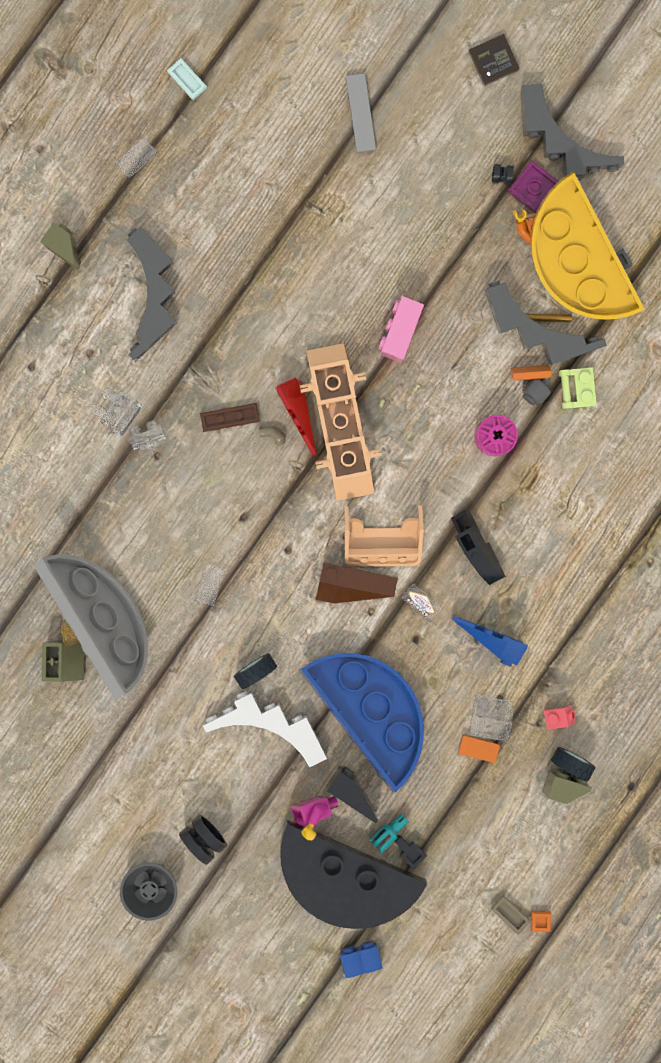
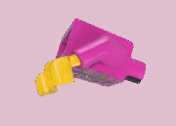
(311, 811)

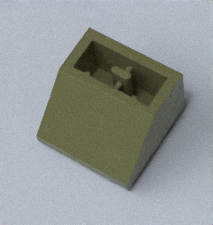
(62, 662)
(564, 788)

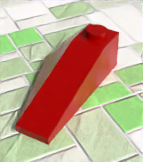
(297, 408)

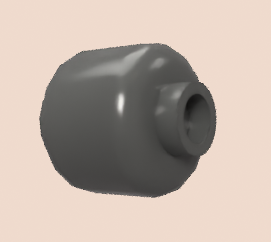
(536, 391)

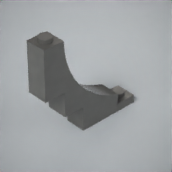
(156, 319)
(555, 344)

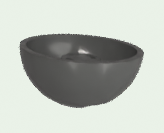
(148, 902)

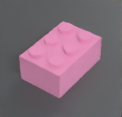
(400, 329)

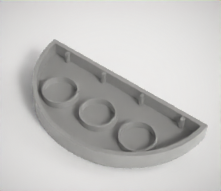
(101, 618)

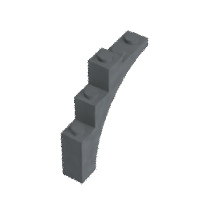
(556, 144)

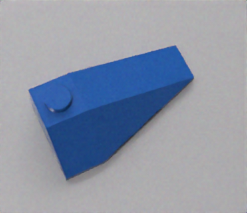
(502, 646)

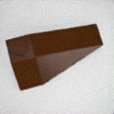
(347, 584)

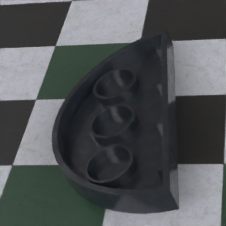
(344, 883)

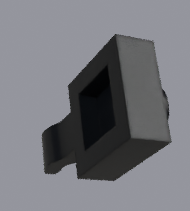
(411, 852)

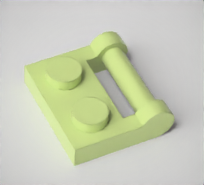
(583, 385)

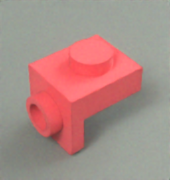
(560, 717)

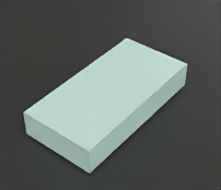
(187, 79)

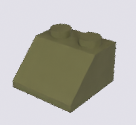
(60, 242)

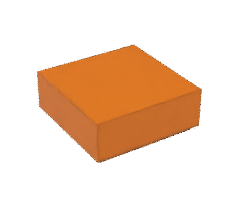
(540, 921)

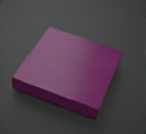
(532, 186)

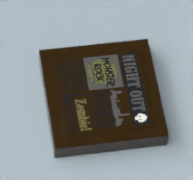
(494, 59)

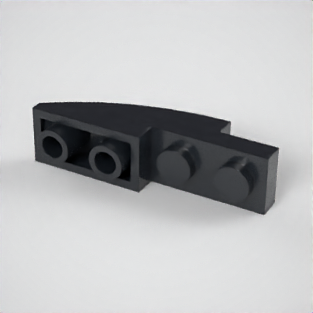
(476, 550)

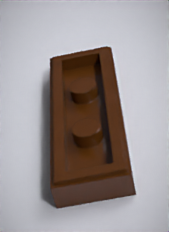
(230, 417)

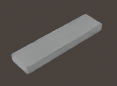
(360, 113)

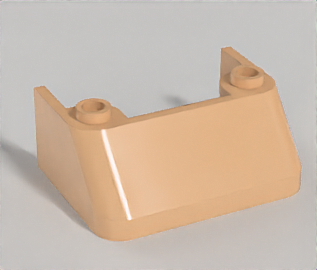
(383, 545)

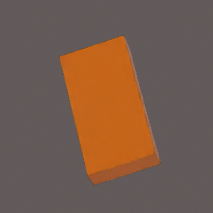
(530, 372)
(479, 748)

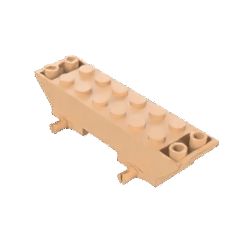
(340, 421)

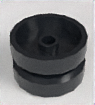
(203, 839)

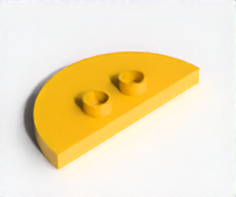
(577, 257)

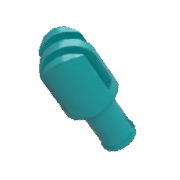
(391, 831)

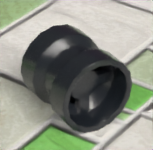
(507, 174)

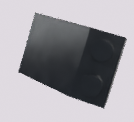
(348, 790)

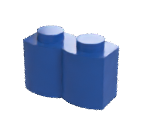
(360, 959)

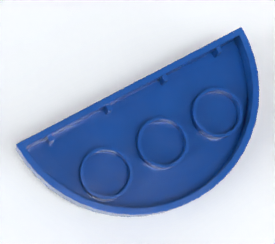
(373, 709)

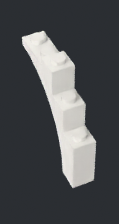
(248, 712)

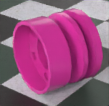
(485, 438)

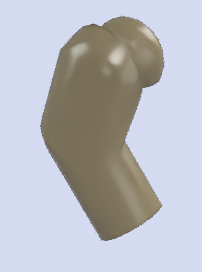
(274, 432)

